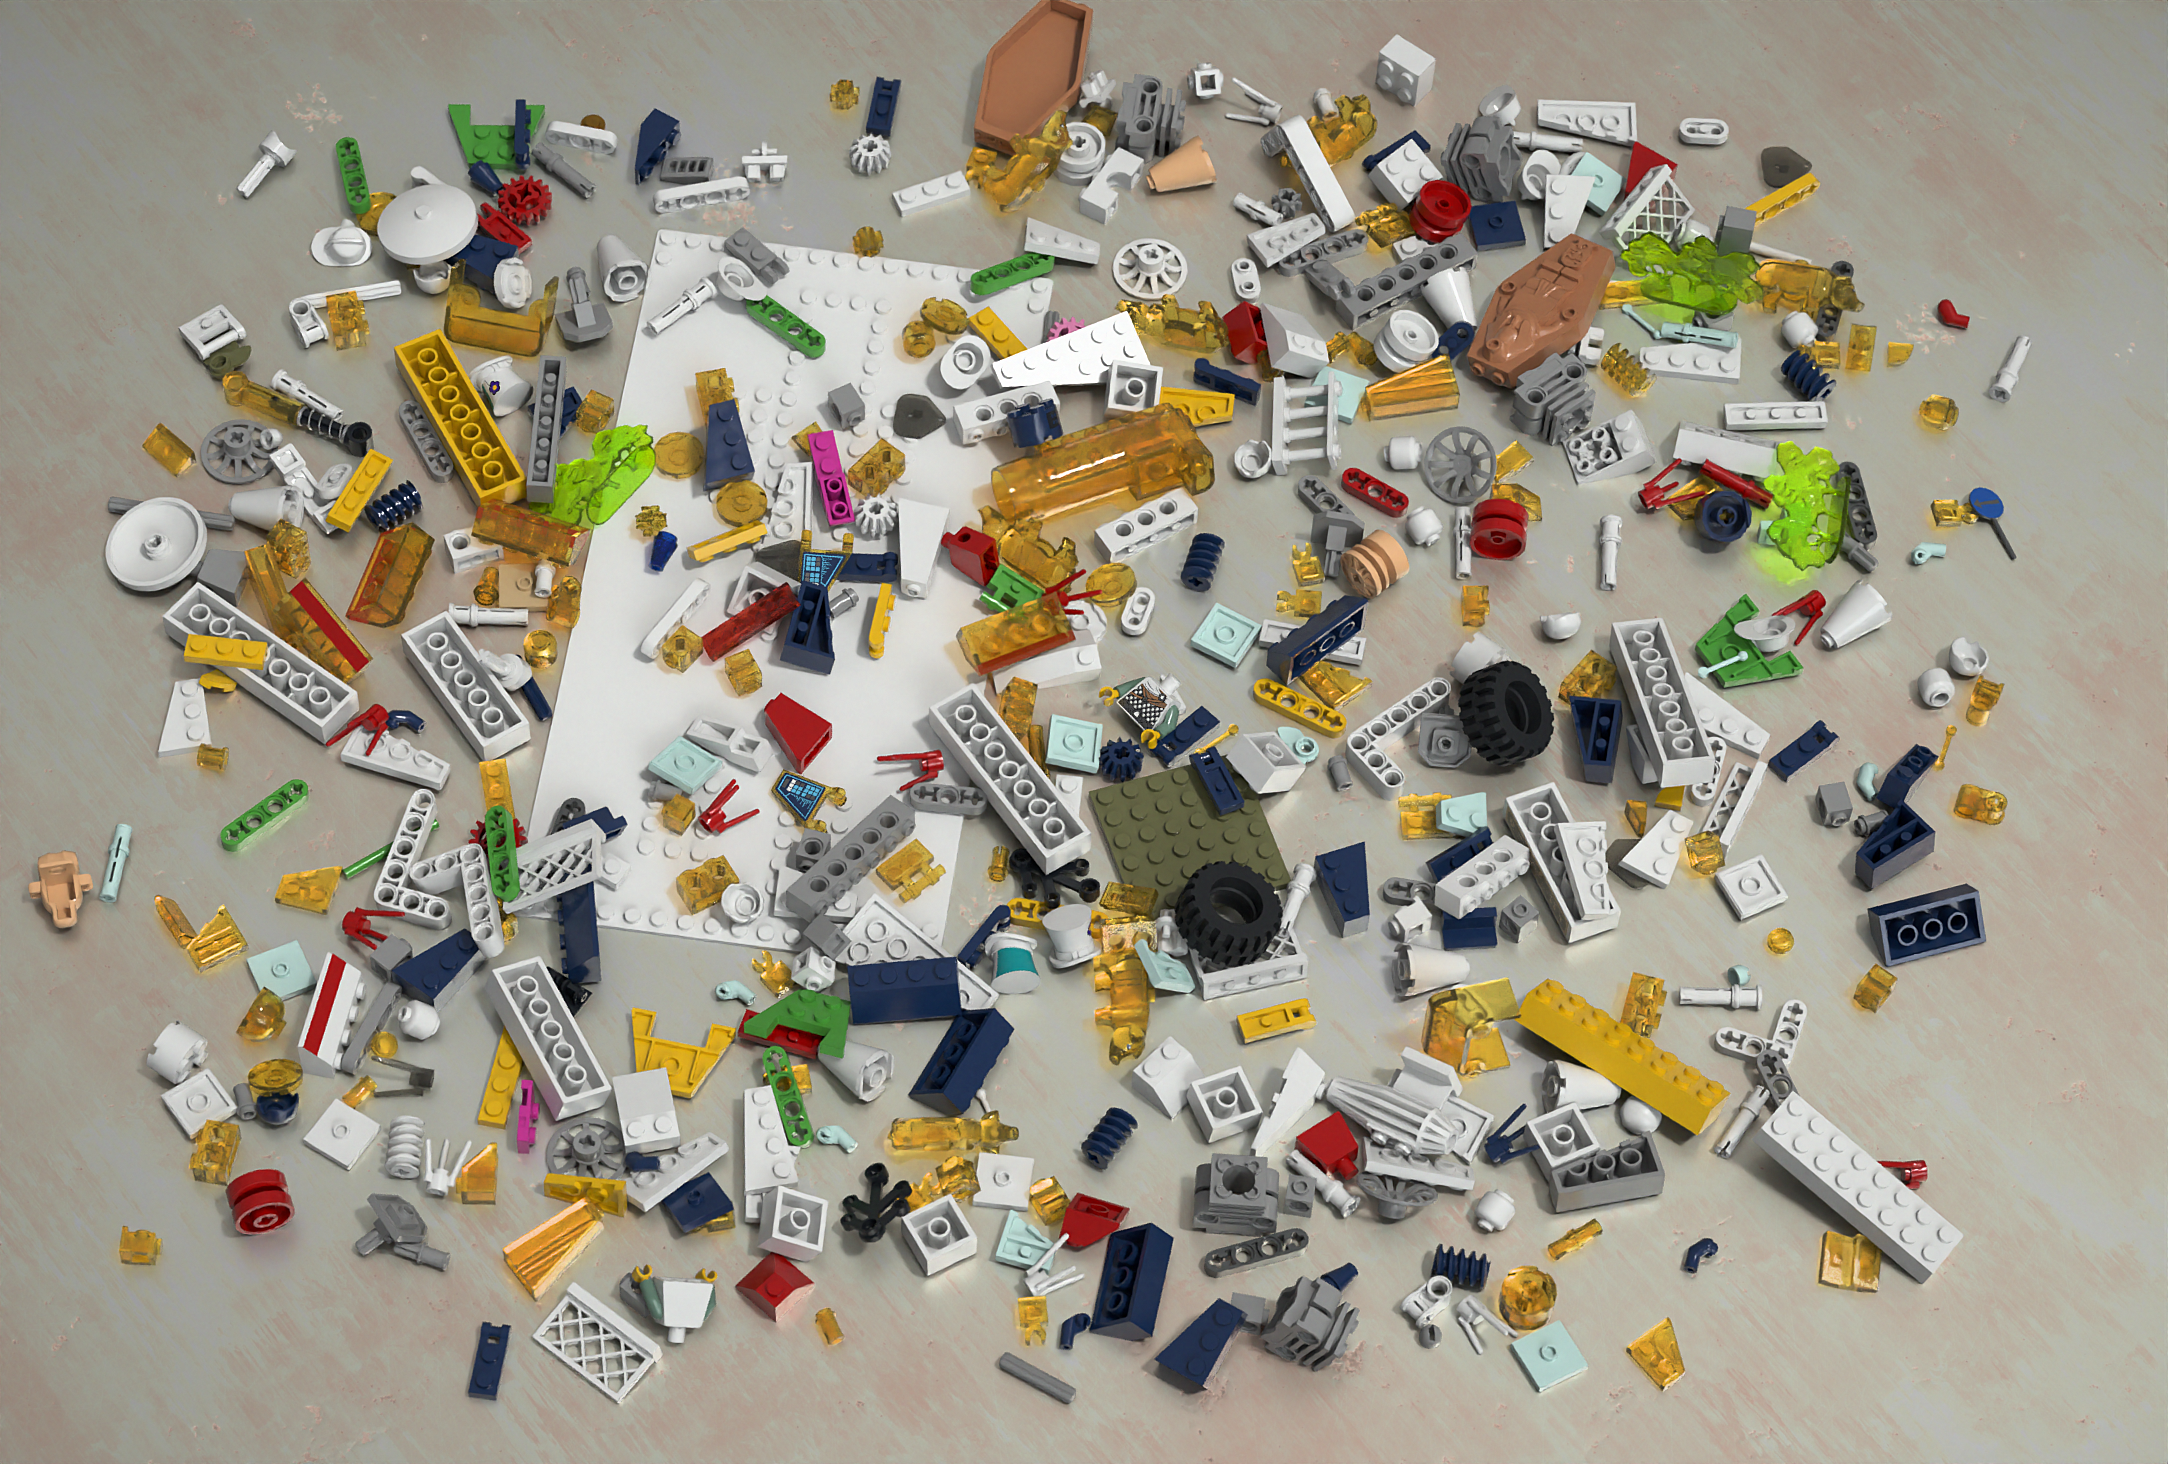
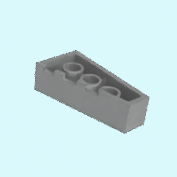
(1735, 232)
(1609, 1176)

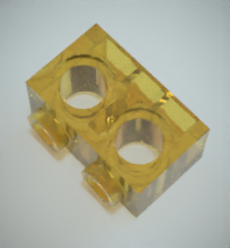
(346, 320)
(708, 395)
(874, 466)
(289, 548)
(1583, 678)
(1018, 706)
(710, 888)
(1128, 928)
(1643, 1005)
(221, 1153)

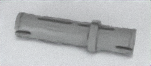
(555, 163)

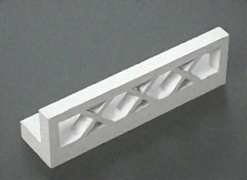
(1741, 808)

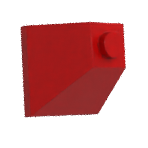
(1091, 1219)
(775, 1285)

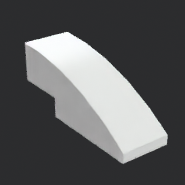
(730, 742)

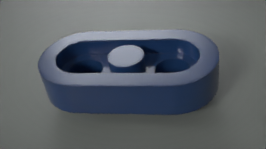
(1453, 341)

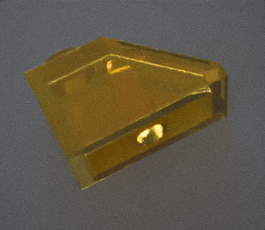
(1520, 495)
(479, 1178)

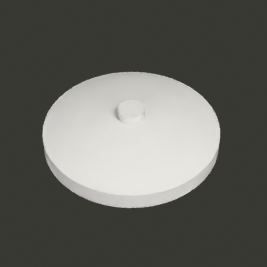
(427, 224)
(156, 544)

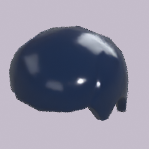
(277, 1108)

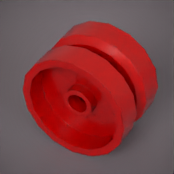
(1439, 211)
(1499, 529)
(260, 1201)

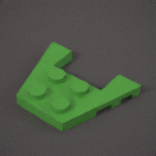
(489, 142)
(1723, 643)
(810, 1013)

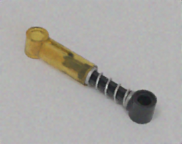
(294, 412)

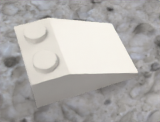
(1293, 342)
(646, 1111)

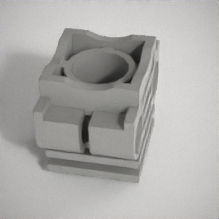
(1146, 120)
(1482, 159)
(1553, 399)
(1231, 1213)
(1310, 1323)

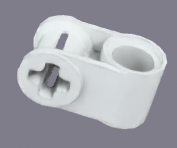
(308, 325)
(1424, 1304)

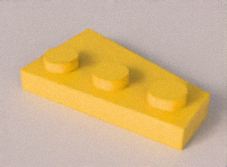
(1200, 406)
(607, 1193)

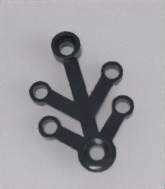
(1023, 863)
(875, 1226)

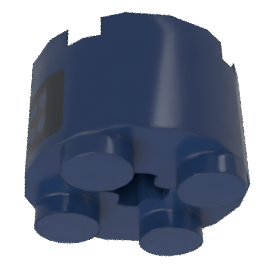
(1034, 424)
(1708, 516)

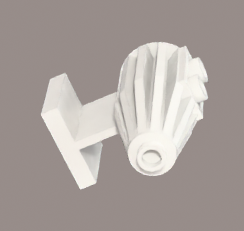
(1407, 1112)

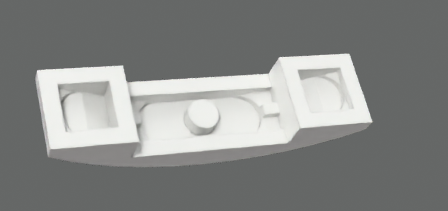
(293, 472)

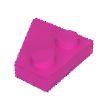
(527, 1113)

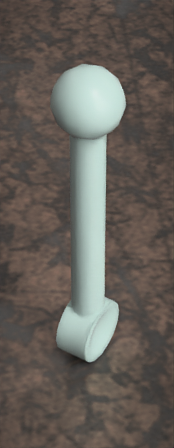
(1627, 309)
(1703, 671)

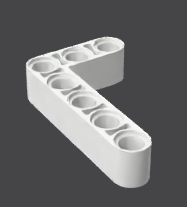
(1312, 169)
(1391, 731)
(402, 864)
(469, 868)

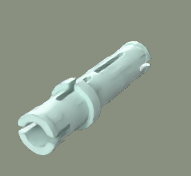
(1698, 334)
(116, 861)

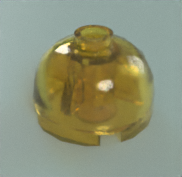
(263, 1017)

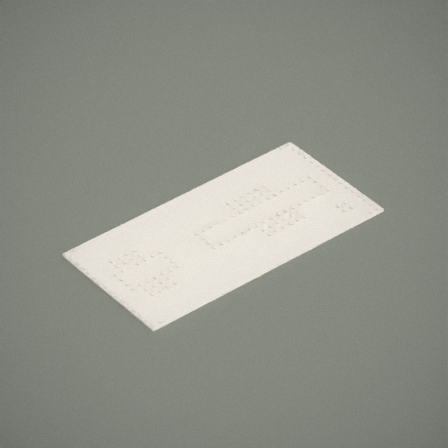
(626, 708)

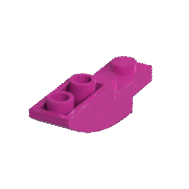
(830, 478)

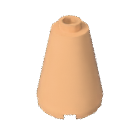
(1182, 168)

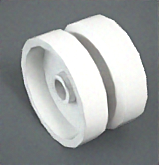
(1083, 157)
(1405, 341)

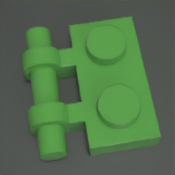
(1011, 587)

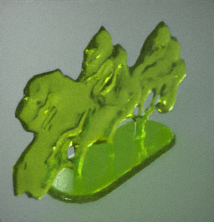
(1702, 272)
(592, 479)
(1803, 500)

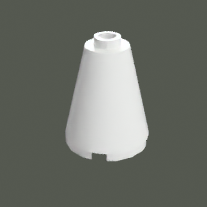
(621, 270)
(1451, 297)
(268, 505)
(1855, 616)
(1426, 968)
(861, 1068)
(1573, 1083)

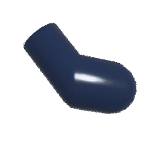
(406, 717)
(1071, 1328)

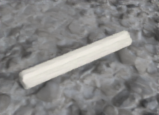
(363, 292)

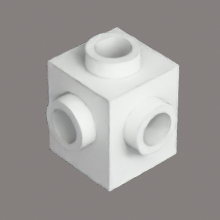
(1213, 83)
(813, 970)

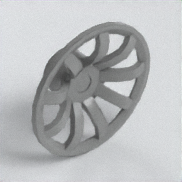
(236, 446)
(1462, 464)
(587, 1148)
(1394, 1202)

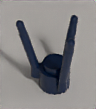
(1499, 1146)

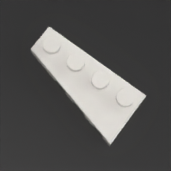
(1725, 721)
(765, 1144)

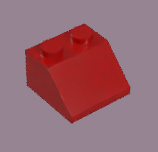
(1246, 332)

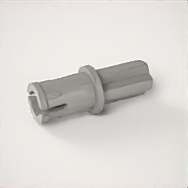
(1857, 552)
(423, 1253)

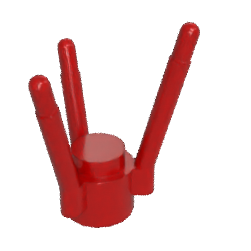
(1652, 495)
(1064, 599)
(1809, 605)
(371, 720)
(928, 761)
(713, 816)
(357, 924)
(1910, 1171)

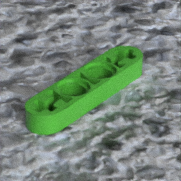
(353, 175)
(987, 281)
(789, 321)
(267, 817)
(497, 855)
(784, 1098)

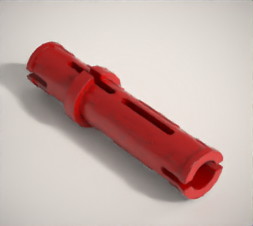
(1739, 485)

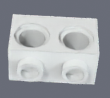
(474, 552)

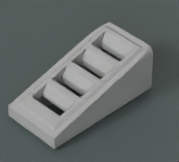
(694, 163)

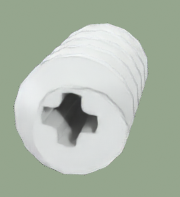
(404, 1147)

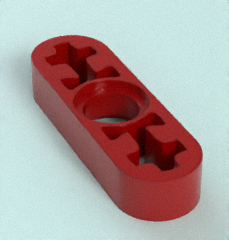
(1372, 483)

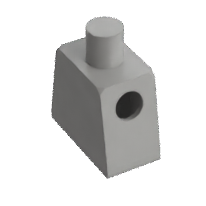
(223, 574)

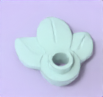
(1296, 742)

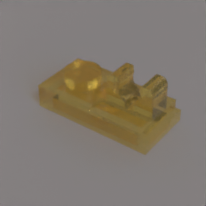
(1129, 898)

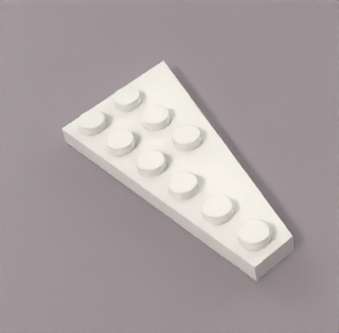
(1075, 357)
(885, 936)

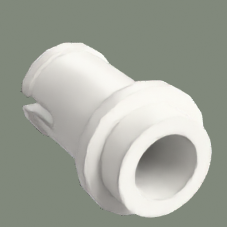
(1323, 99)

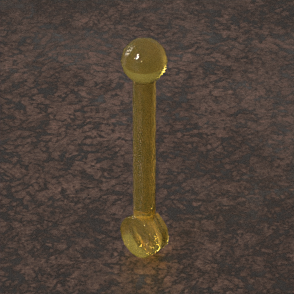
(1232, 730)
(1950, 731)

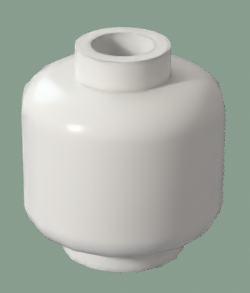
(1690, 230)
(1799, 329)
(1403, 452)
(1424, 526)
(1936, 687)
(418, 1019)
(1494, 1210)

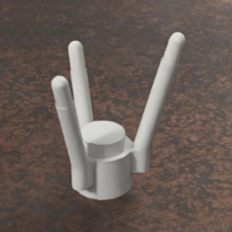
(1269, 109)
(439, 1180)
(1040, 1283)
(1474, 1311)

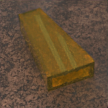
(1413, 391)
(267, 587)
(553, 1246)

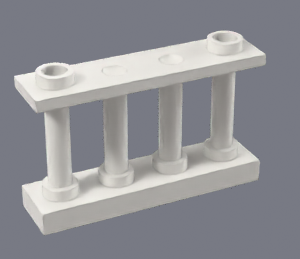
(1283, 414)

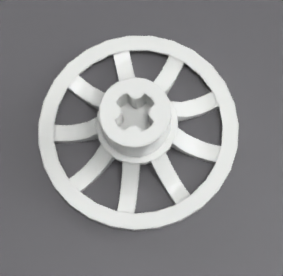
(1149, 263)

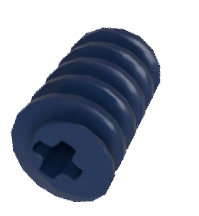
(1807, 377)
(393, 505)
(1202, 561)
(1108, 1137)
(1461, 1266)

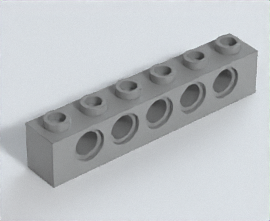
(1402, 282)
(546, 429)
(850, 859)

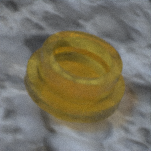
(1780, 941)
(384, 1045)

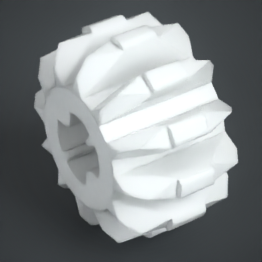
(870, 153)
(875, 515)

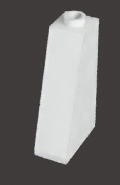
(919, 544)

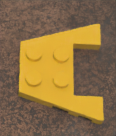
(685, 1063)

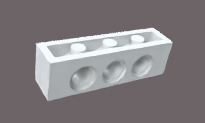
(993, 410)
(1116, 548)
(1482, 877)

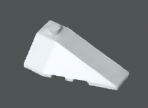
(1060, 666)
(1299, 1091)

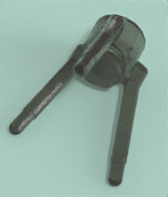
(420, 1078)

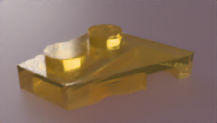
(1334, 685)
(217, 942)
(1659, 1355)

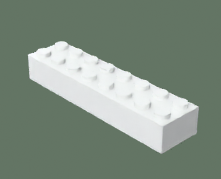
(289, 678)
(1662, 702)
(1010, 778)
(1858, 1187)

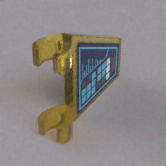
(822, 566)
(805, 797)

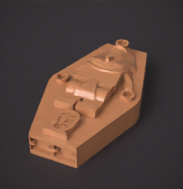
(1033, 72)
(1541, 310)

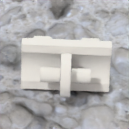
(1097, 90)
(764, 160)
(1587, 354)
(1169, 936)

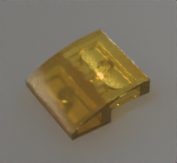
(1849, 1263)

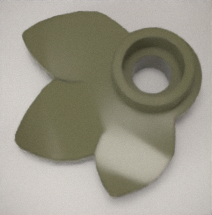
(227, 358)

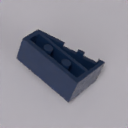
(482, 258)
(726, 447)
(809, 631)
(1597, 733)
(1895, 846)
(1345, 887)
(440, 970)
(1204, 1344)

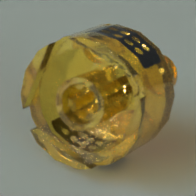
(1527, 1298)

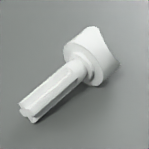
(274, 153)
(508, 669)

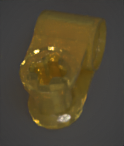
(565, 602)
(1983, 700)
(1979, 804)

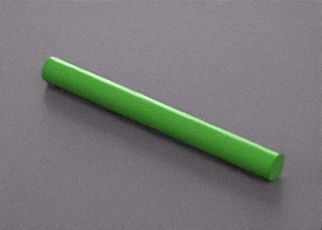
(375, 857)

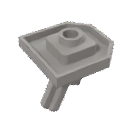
(584, 320)
(1336, 531)
(1443, 739)
(396, 1222)

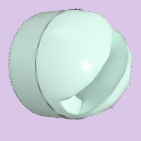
(1738, 975)

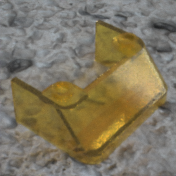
(496, 329)
(1462, 1023)

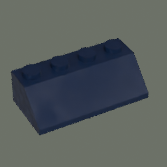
(1317, 638)
(1927, 924)
(580, 932)
(904, 990)
(962, 1061)
(1132, 1283)

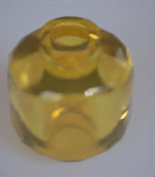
(918, 339)
(1939, 412)
(540, 649)

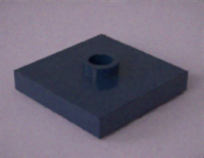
(1496, 226)
(697, 1202)

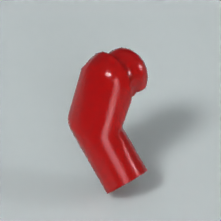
(1950, 316)

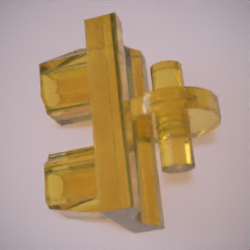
(1860, 347)

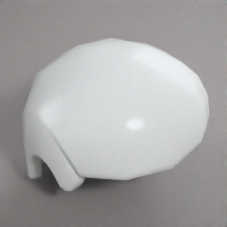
(433, 277)
(1253, 459)
(1561, 625)
(1967, 658)
(742, 902)
(1639, 1116)

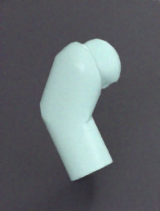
(1926, 550)
(1865, 778)
(733, 990)
(836, 1135)

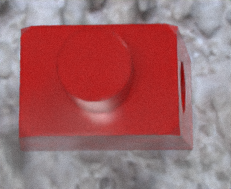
(972, 553)
(1330, 1146)

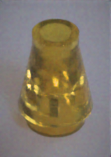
(1362, 349)
(487, 588)

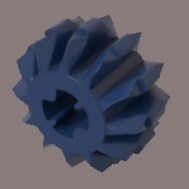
(1121, 759)

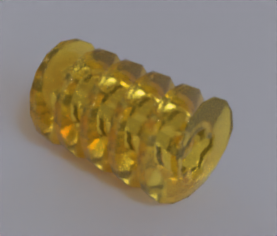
(1626, 371)

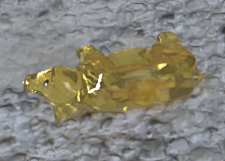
(1344, 133)
(1030, 166)
(1805, 285)
(1178, 326)
(1027, 552)
(1129, 1006)
(951, 1133)

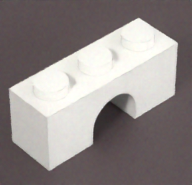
(1119, 170)

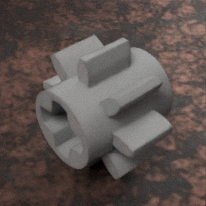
(1287, 202)

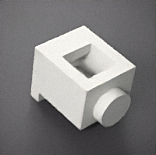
(1410, 920)

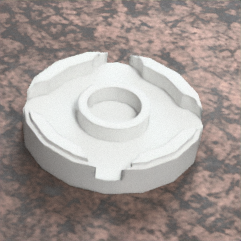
(512, 283)
(1092, 619)

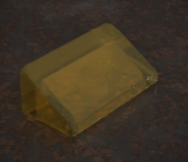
(169, 450)
(175, 920)

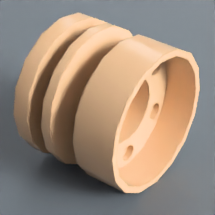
(1374, 564)

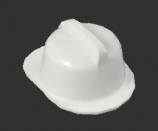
(1502, 104)
(1533, 177)
(341, 246)
(738, 281)
(965, 362)
(1767, 633)

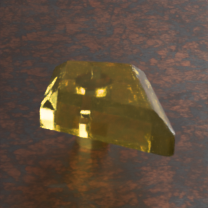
(1101, 118)

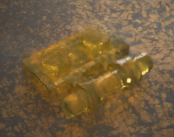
(1388, 230)
(1421, 824)
(907, 863)

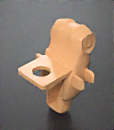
(60, 886)

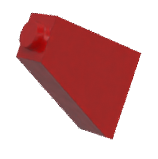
(1641, 162)
(797, 730)

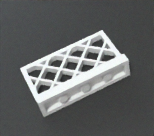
(1639, 201)
(546, 854)
(1252, 975)
(612, 1323)

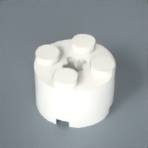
(1476, 656)
(177, 1052)

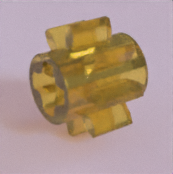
(844, 94)
(868, 241)
(651, 520)

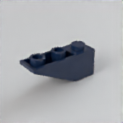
(655, 138)
(1907, 776)

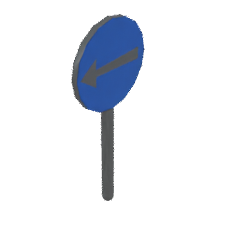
(1990, 507)

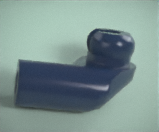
(638, 1162)
(1696, 1251)

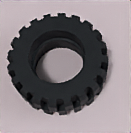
(1506, 713)
(1212, 933)

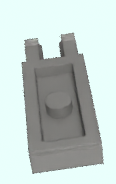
(756, 255)
(1329, 279)

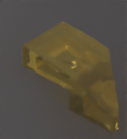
(1511, 462)

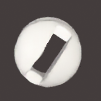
(271, 438)

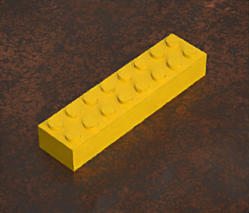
(460, 419)
(1623, 1056)

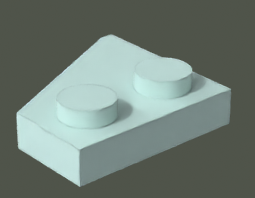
(1462, 814)
(1163, 970)
(1023, 1245)

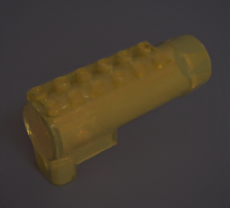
(1134, 453)

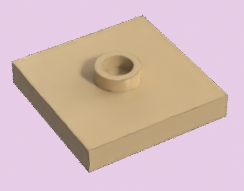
(518, 587)

